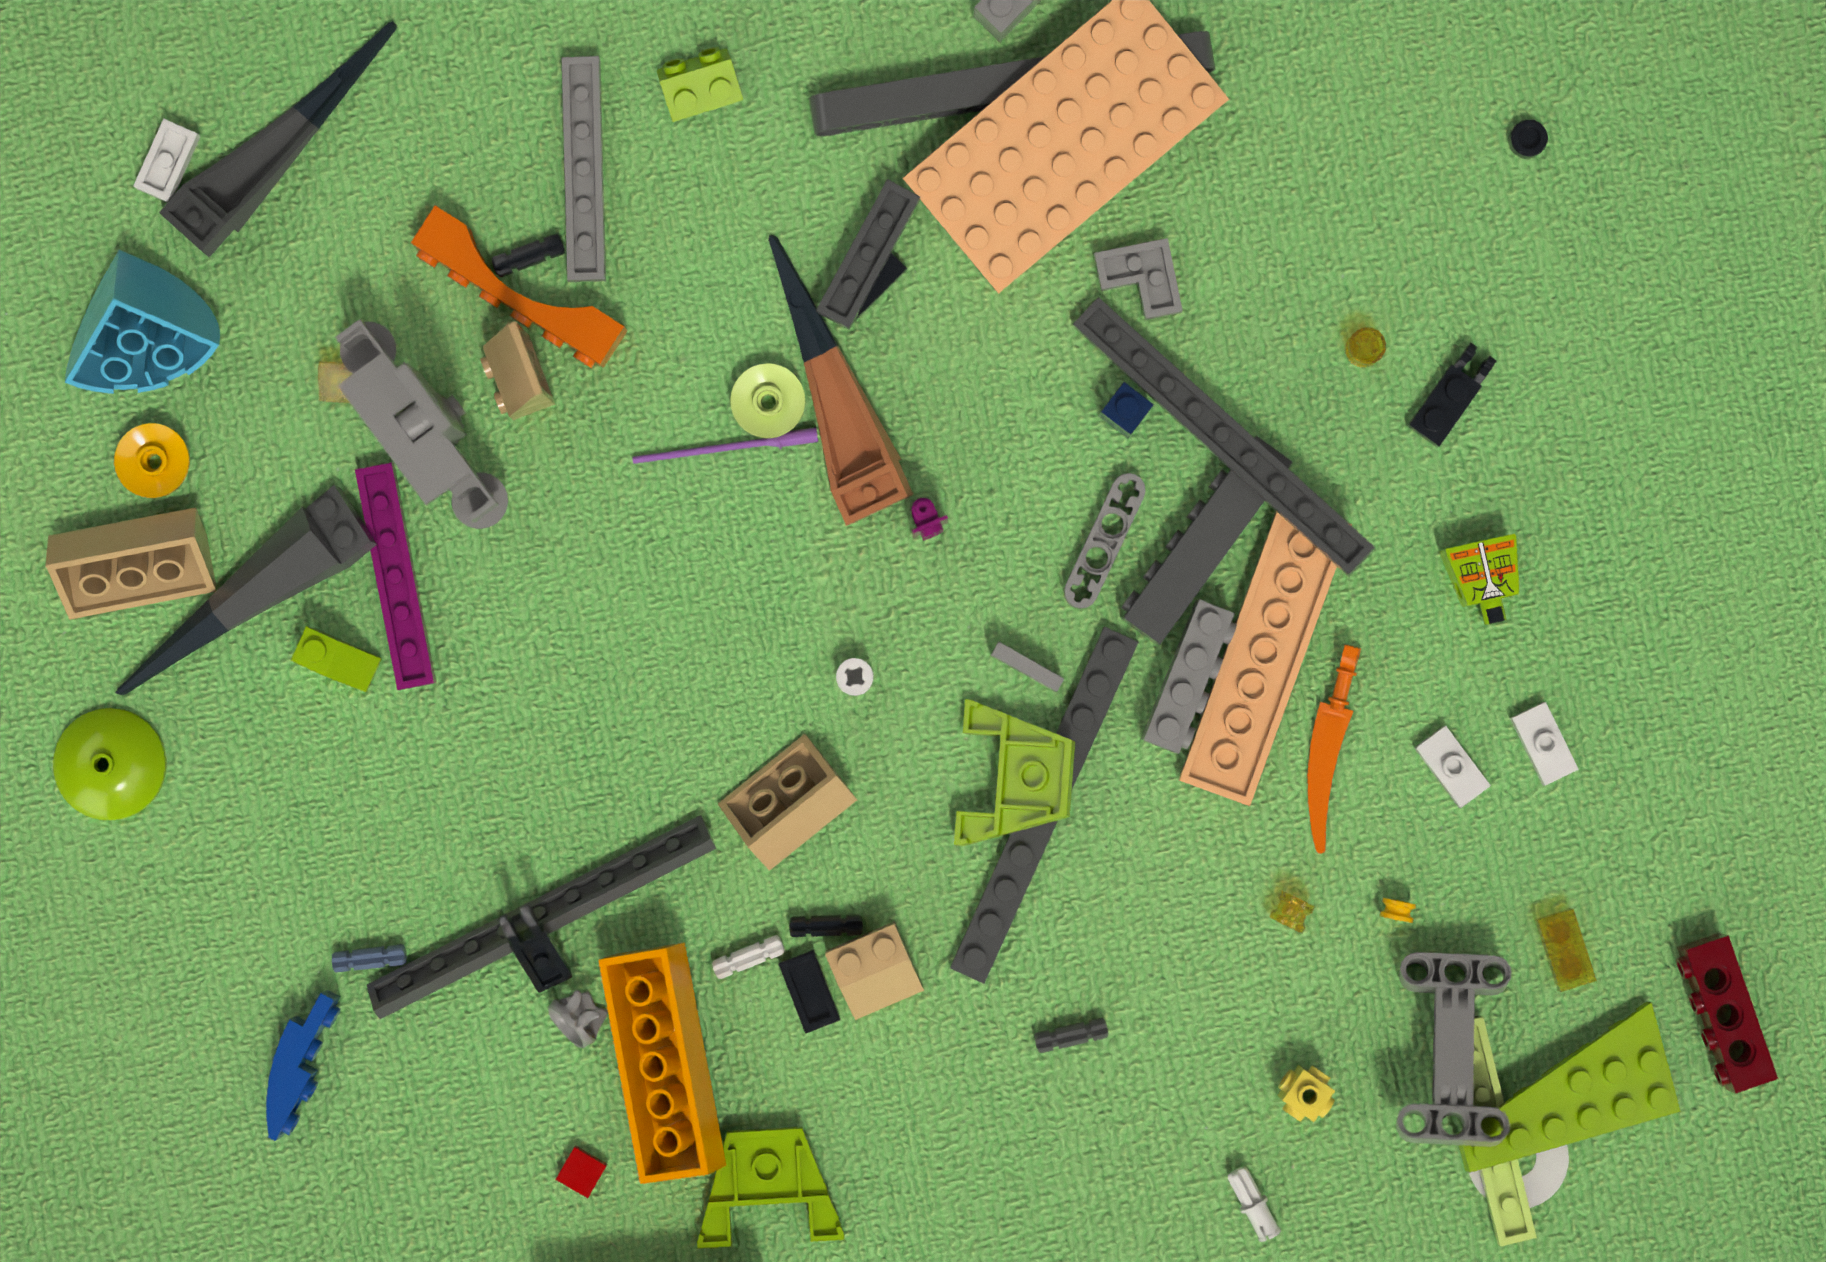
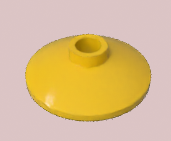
(135, 452)

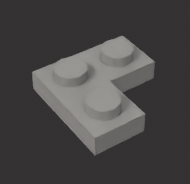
(1150, 268)

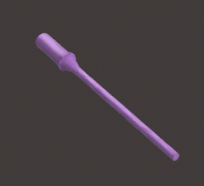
(791, 438)

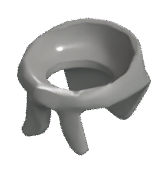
(577, 1018)

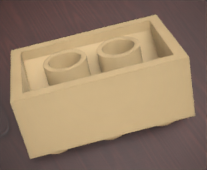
(787, 802)

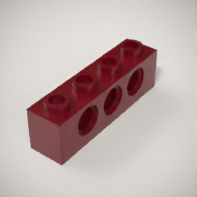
(1755, 1063)

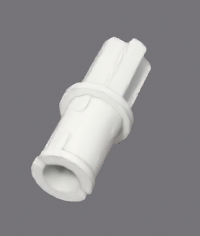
(1253, 1204)

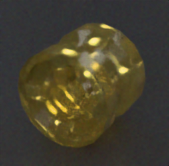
(1370, 342)
(1292, 912)

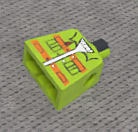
(1484, 574)

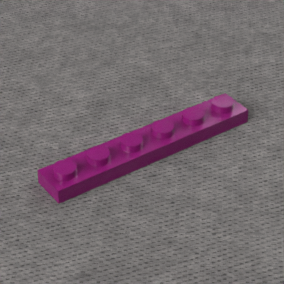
(395, 576)

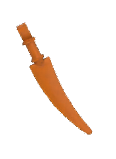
(1326, 743)

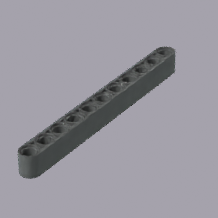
(938, 94)

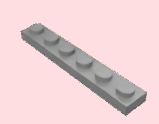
(583, 169)

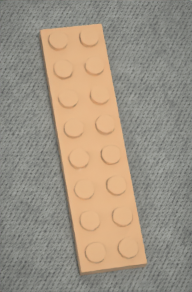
(1259, 665)

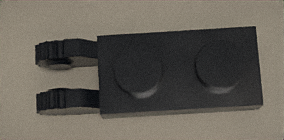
(1449, 398)
(536, 951)

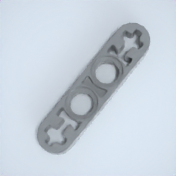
(1109, 543)

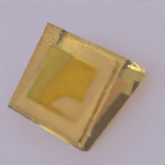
(329, 376)

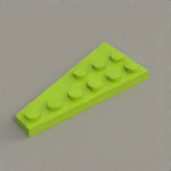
(1589, 1093)

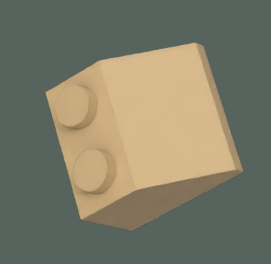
(874, 970)

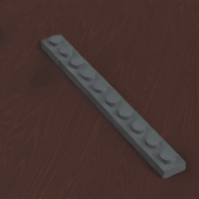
(1224, 437)
(1027, 846)
(552, 909)

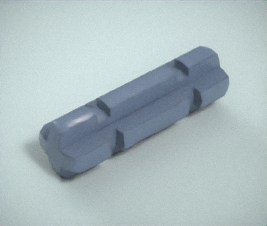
(369, 958)

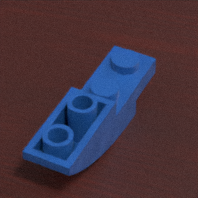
(290, 1075)

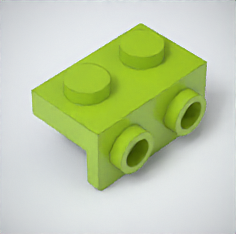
(699, 83)

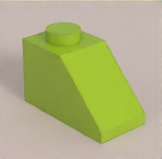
(336, 659)

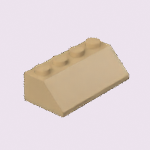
(131, 563)

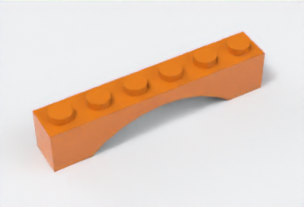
(584, 329)

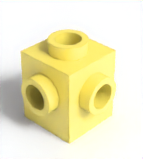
(1294, 1085)

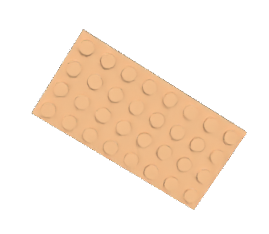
(1065, 139)

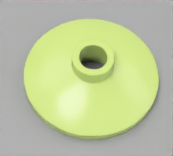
(767, 381)

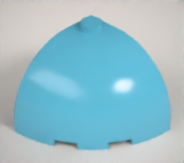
(140, 330)

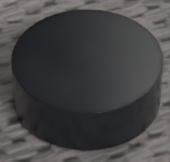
(1528, 139)

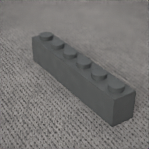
(1194, 554)

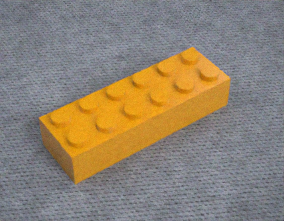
(662, 1063)

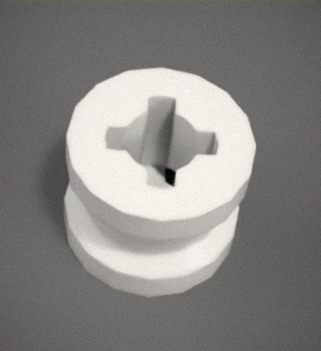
(855, 681)

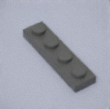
(868, 254)

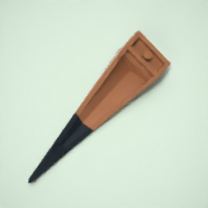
(856, 448)

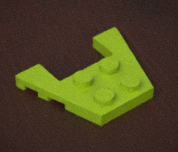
(1031, 776)
(766, 1170)

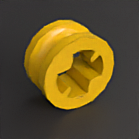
(1397, 910)

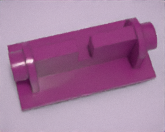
(927, 519)

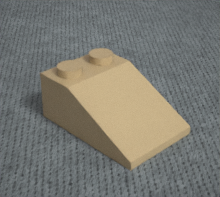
(517, 372)

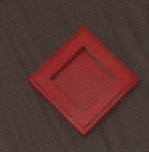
(581, 1171)

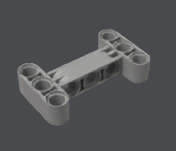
(1453, 1048)

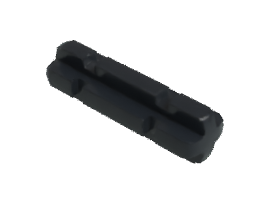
(528, 255)
(826, 925)

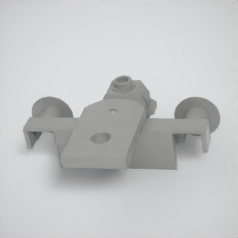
(416, 426)

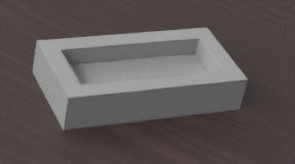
(1027, 667)

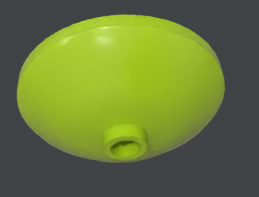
(134, 759)

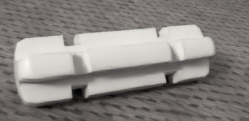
(748, 957)

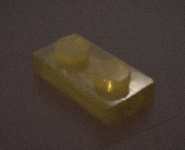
(1565, 950)

